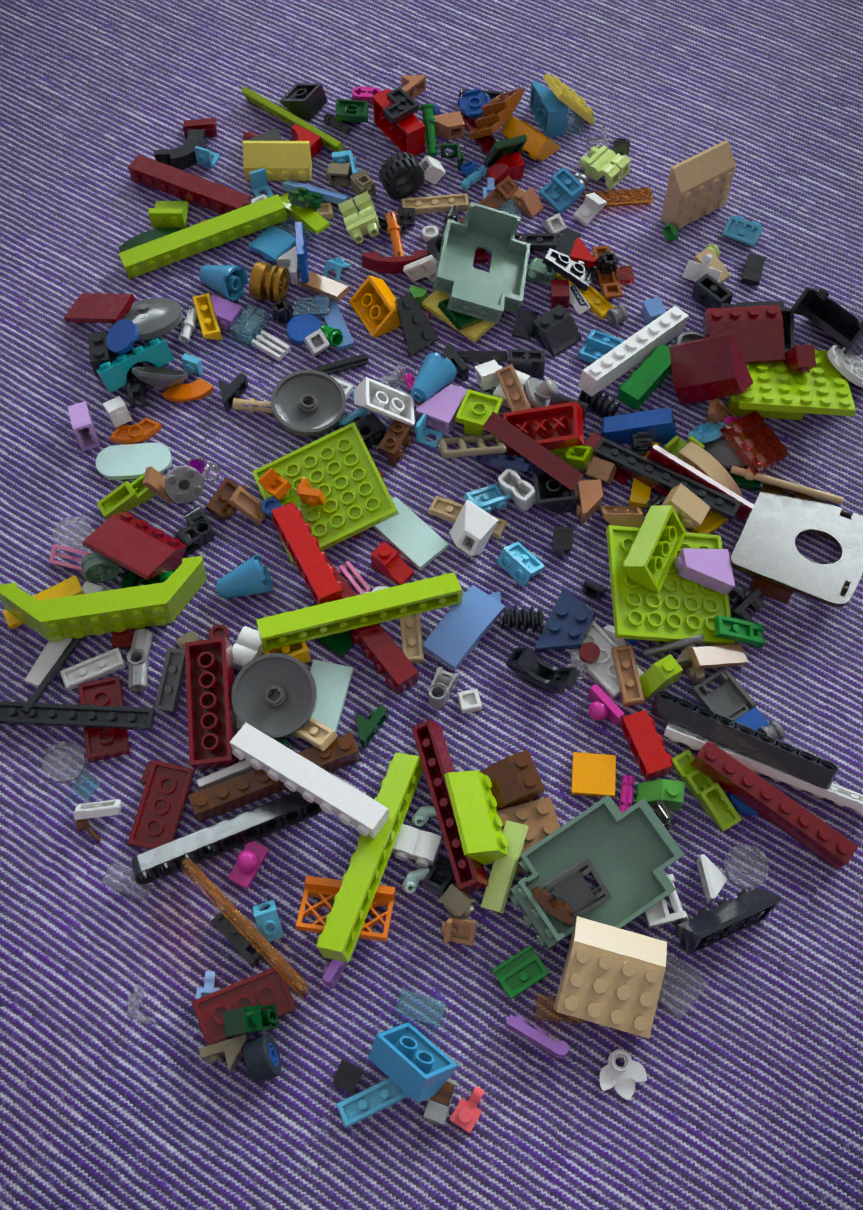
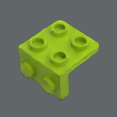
(169, 214)

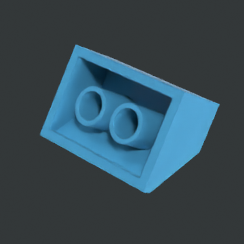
(411, 1061)

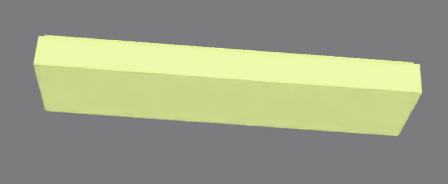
(505, 868)

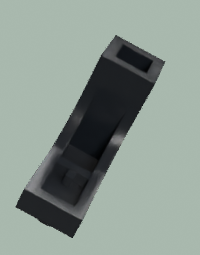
(183, 156)
(540, 674)

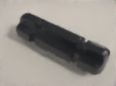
(330, 119)

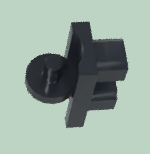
(751, 600)

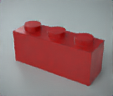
(646, 745)

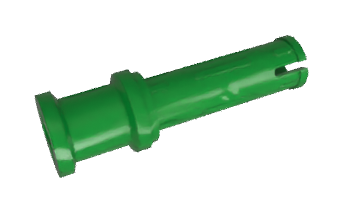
(429, 122)

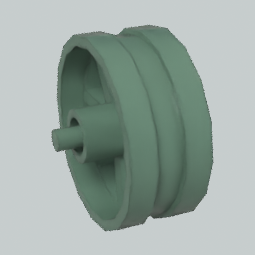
(99, 568)

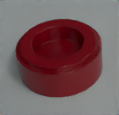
(219, 631)
(589, 652)

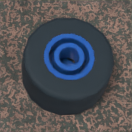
(262, 1058)

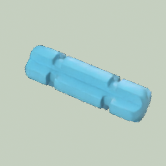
(473, 177)

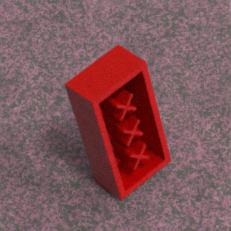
(406, 134)
(550, 426)

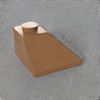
(623, 515)

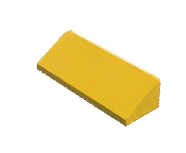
(207, 317)

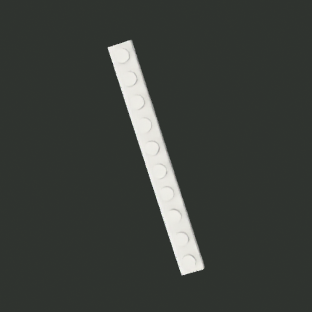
(838, 794)

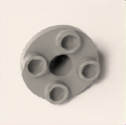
(540, 392)
(184, 484)

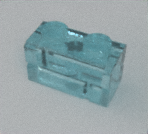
(249, 325)

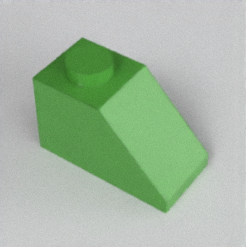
(668, 790)

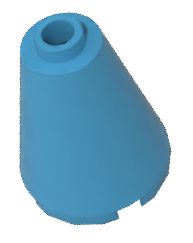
(225, 280)
(433, 377)
(245, 580)

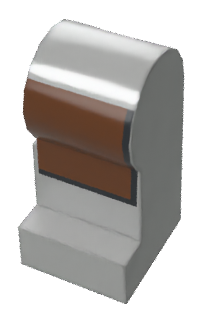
(439, 1104)

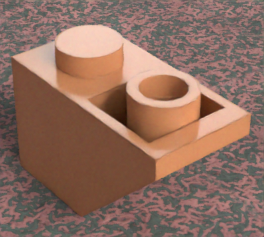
(449, 125)
(589, 498)

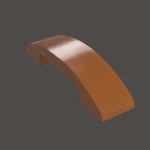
(499, 195)
(607, 283)

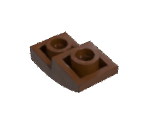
(557, 908)

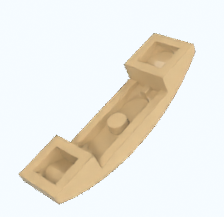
(708, 465)

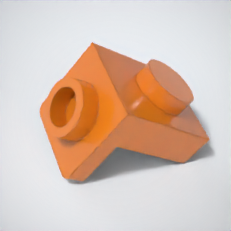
(274, 484)
(310, 495)

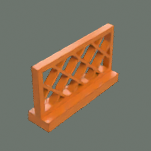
(326, 889)

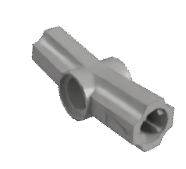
(139, 670)

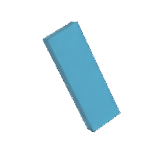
(370, 1102)

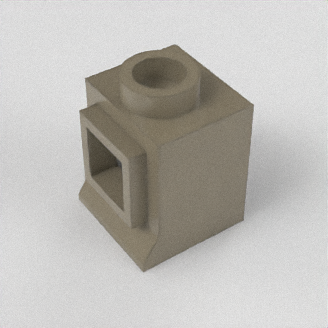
(339, 174)
(361, 183)
(457, 901)

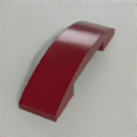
(390, 265)

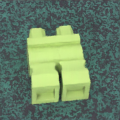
(606, 164)
(363, 221)

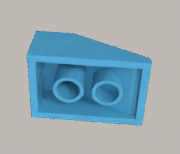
(548, 110)

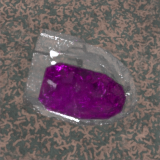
(209, 470)

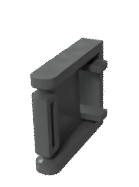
(726, 700)
(573, 888)

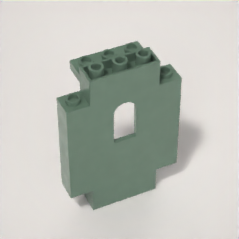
(475, 290)
(625, 851)

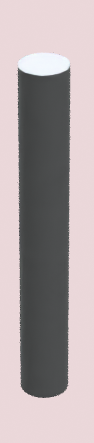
(673, 645)

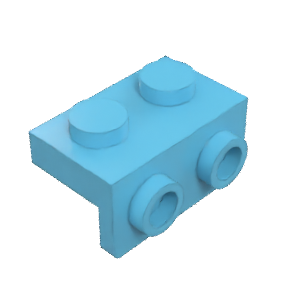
(488, 498)

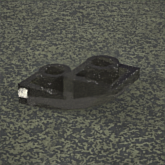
(664, 814)

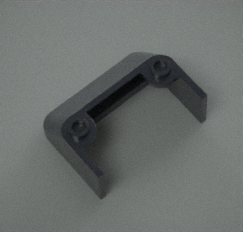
(831, 318)

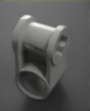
(442, 684)

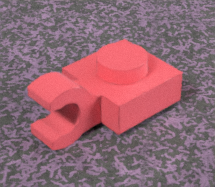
(466, 1112)

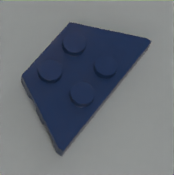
(503, 461)
(566, 625)

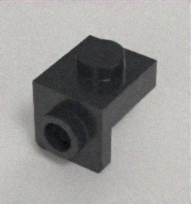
(562, 539)

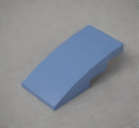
(463, 627)

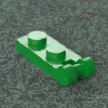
(739, 630)

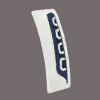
(577, 299)

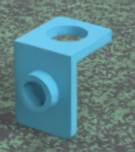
(204, 157)
(259, 182)
(336, 264)
(422, 431)
(268, 921)

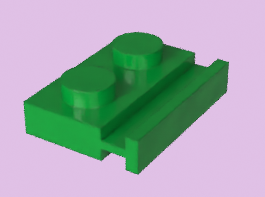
(520, 972)

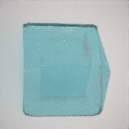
(510, 207)

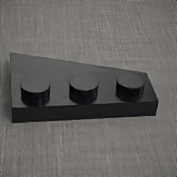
(569, 269)
(415, 325)

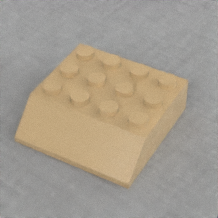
(698, 185)
(612, 977)

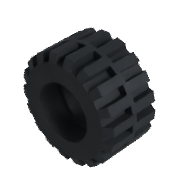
(401, 175)

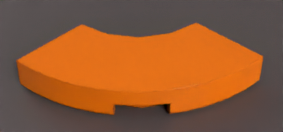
(187, 392)
(135, 433)

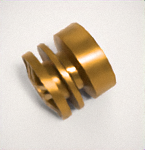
(269, 282)

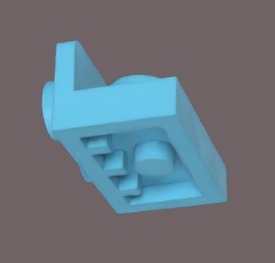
(742, 230)
(520, 563)

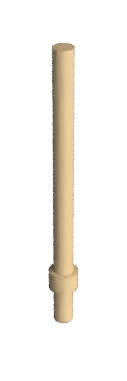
(747, 474)

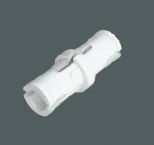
(188, 326)

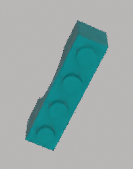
(114, 374)

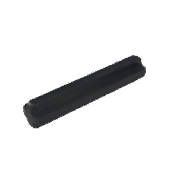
(483, 356)
(344, 364)

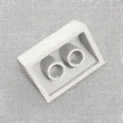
(385, 401)

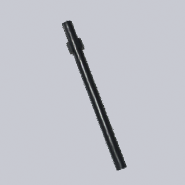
(51, 675)

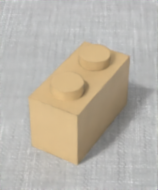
(688, 506)

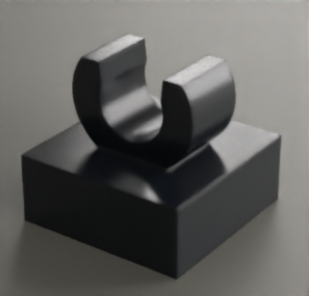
(407, 216)

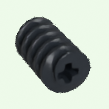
(600, 404)
(523, 618)

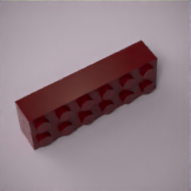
(210, 703)

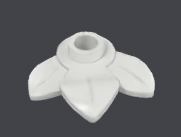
(623, 1077)

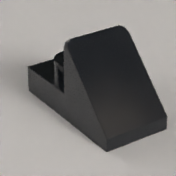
(461, 367)
(234, 390)
(439, 877)

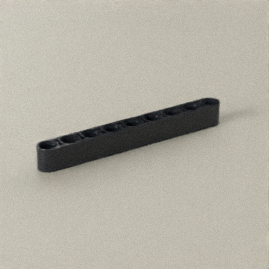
(744, 740)
(222, 837)

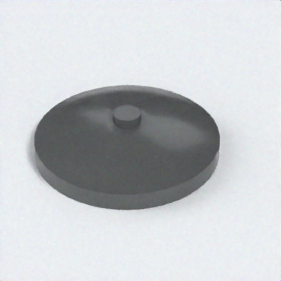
(154, 317)
(308, 403)
(274, 694)

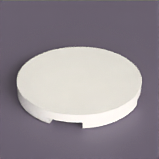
(848, 365)

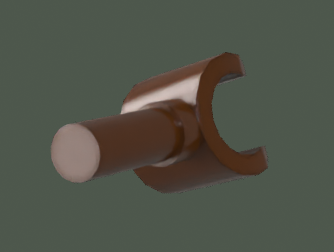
(83, 824)

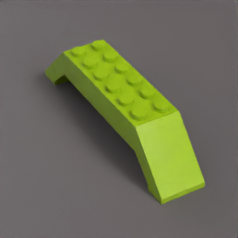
(107, 610)

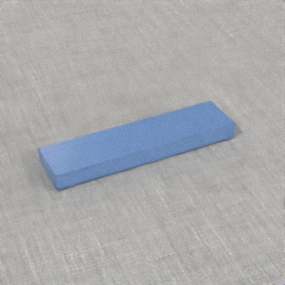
(327, 195)
(337, 321)

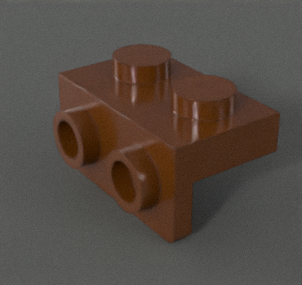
(396, 441)
(219, 502)

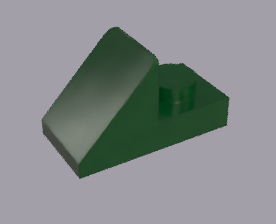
(368, 728)

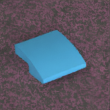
(562, 190)
(272, 243)
(597, 345)

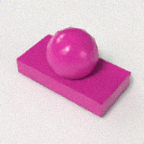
(603, 706)
(248, 864)

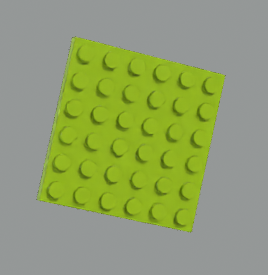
(779, 390)
(348, 480)
(674, 613)

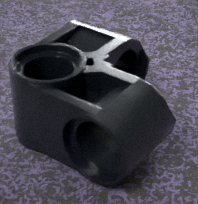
(192, 534)

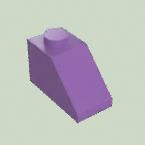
(225, 312)

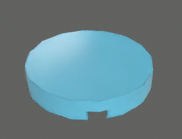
(707, 432)

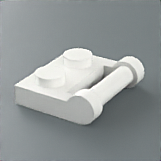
(659, 913)

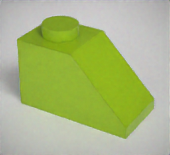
(660, 676)

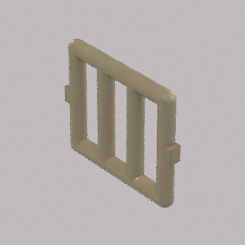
(463, 451)

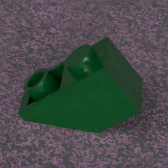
(250, 1020)

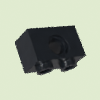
(710, 292)
(371, 429)

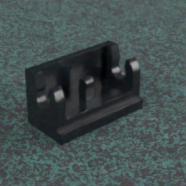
(528, 361)

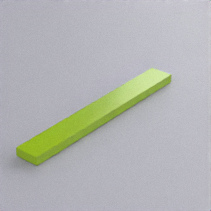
(291, 119)

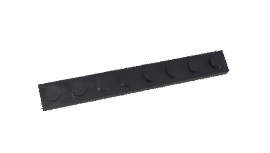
(664, 477)
(78, 716)

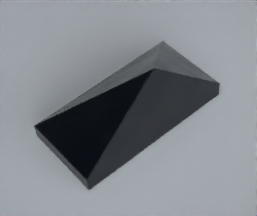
(523, 323)

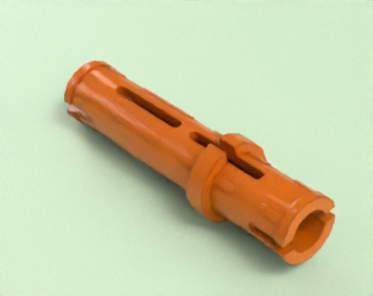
(394, 231)

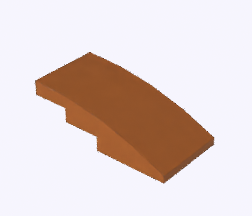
(496, 113)

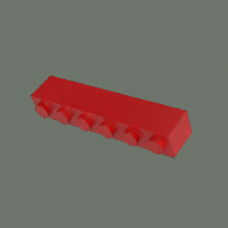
(306, 554)

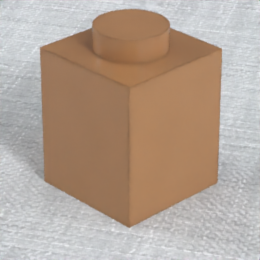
(601, 470)

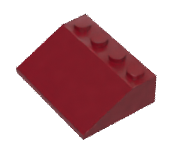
(755, 329)
(708, 369)
(136, 545)

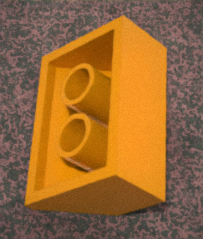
(537, 143)
(375, 306)

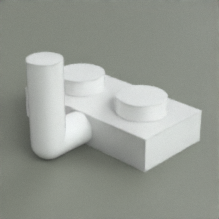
(421, 268)
(696, 270)

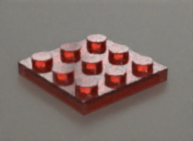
(755, 442)

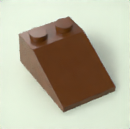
(514, 780)

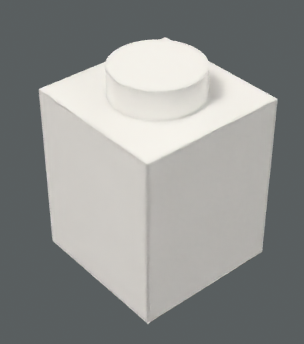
(432, 169)
(316, 342)
(486, 375)
(117, 411)

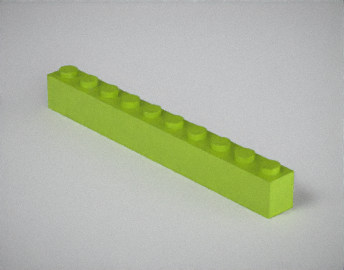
(203, 236)
(359, 611)
(369, 862)

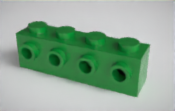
(646, 378)

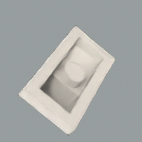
(589, 209)
(290, 261)

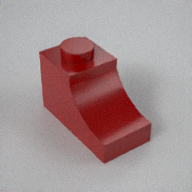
(302, 134)
(390, 564)

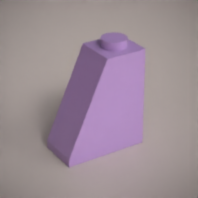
(442, 408)
(83, 426)
(707, 568)

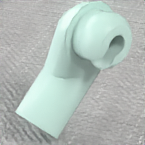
(423, 815)
(413, 879)

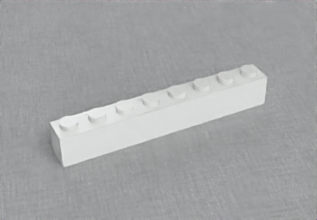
(632, 351)
(310, 780)

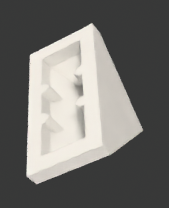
(711, 878)

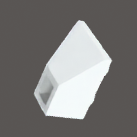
(472, 529)

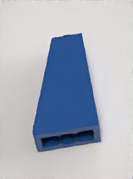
(655, 422)

